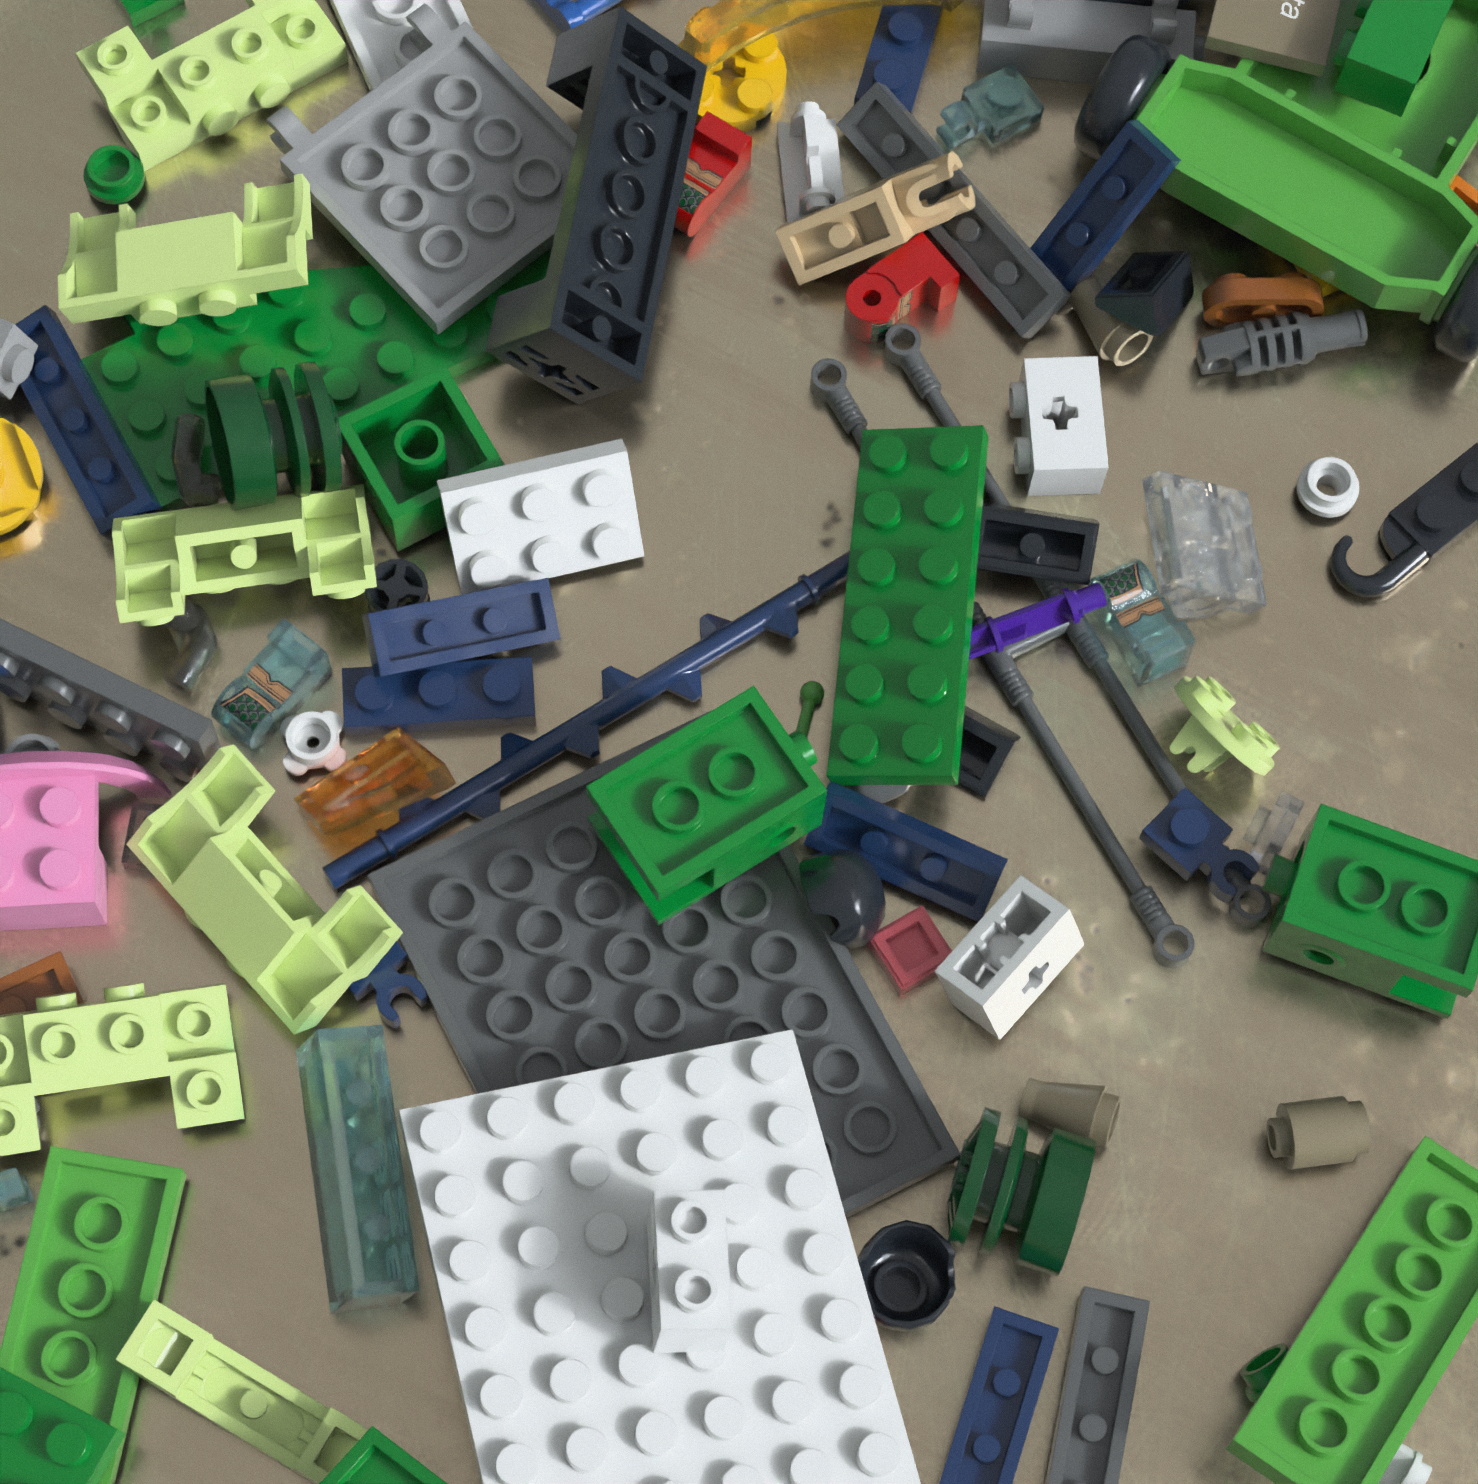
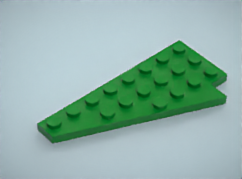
(342, 320)

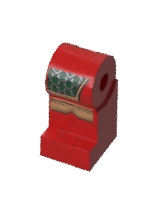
(714, 167)
(898, 287)

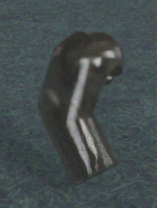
(187, 462)
(196, 647)

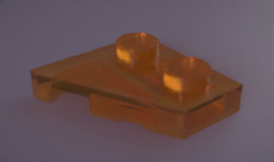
(374, 783)

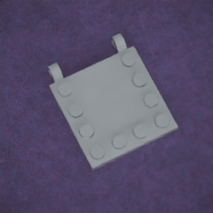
(439, 171)

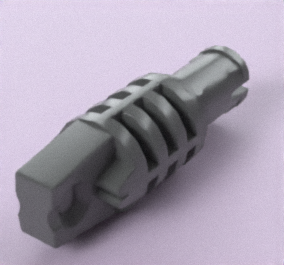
(1279, 341)

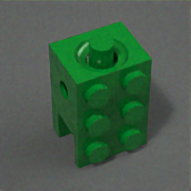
(707, 803)
(1377, 911)

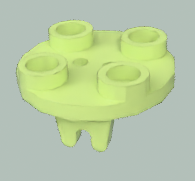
(1217, 732)

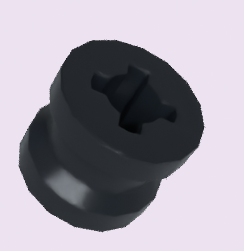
(395, 583)

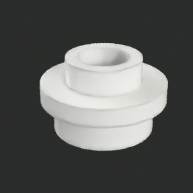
(1334, 473)

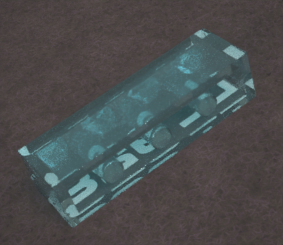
(357, 1169)

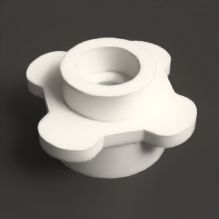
(309, 725)

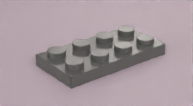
(95, 696)

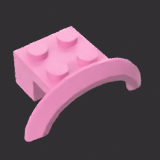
(51, 835)

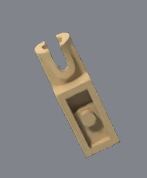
(872, 219)

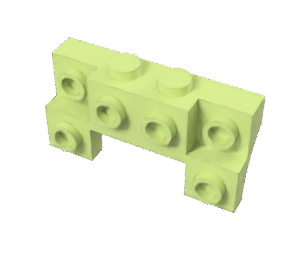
(211, 78)
(186, 264)
(224, 549)
(251, 903)
(119, 1042)

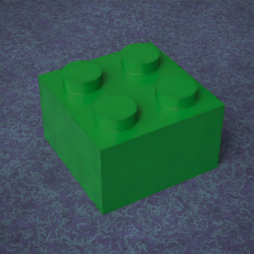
(409, 443)

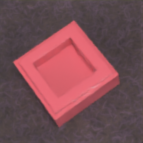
(909, 950)

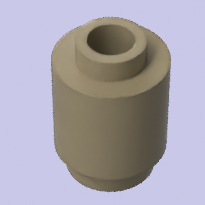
(1319, 1132)

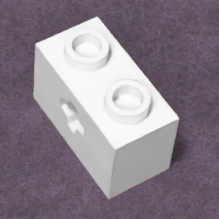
(1066, 394)
(1010, 957)
(689, 1271)

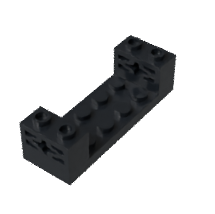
(596, 309)

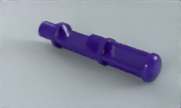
(1034, 619)

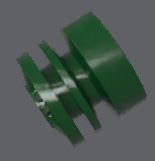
(273, 435)
(1020, 1191)

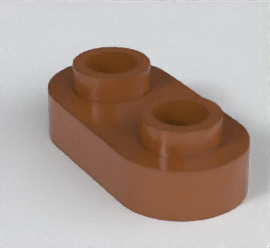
(1240, 298)

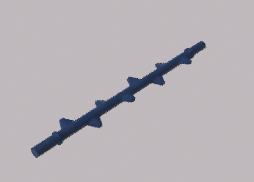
(580, 733)

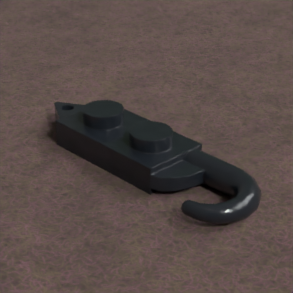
(1418, 528)

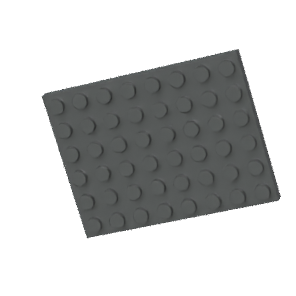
(561, 971)

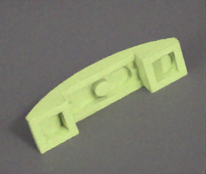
(238, 1394)

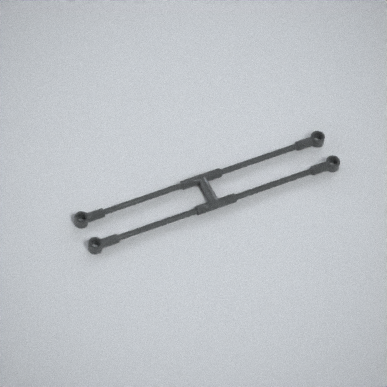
(1016, 687)

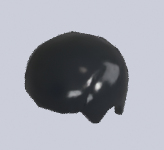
(848, 889)
(908, 1275)

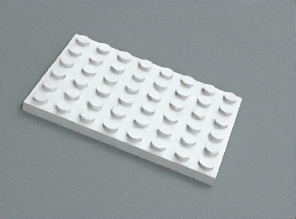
(545, 1279)

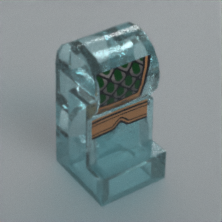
(1143, 623)
(272, 685)

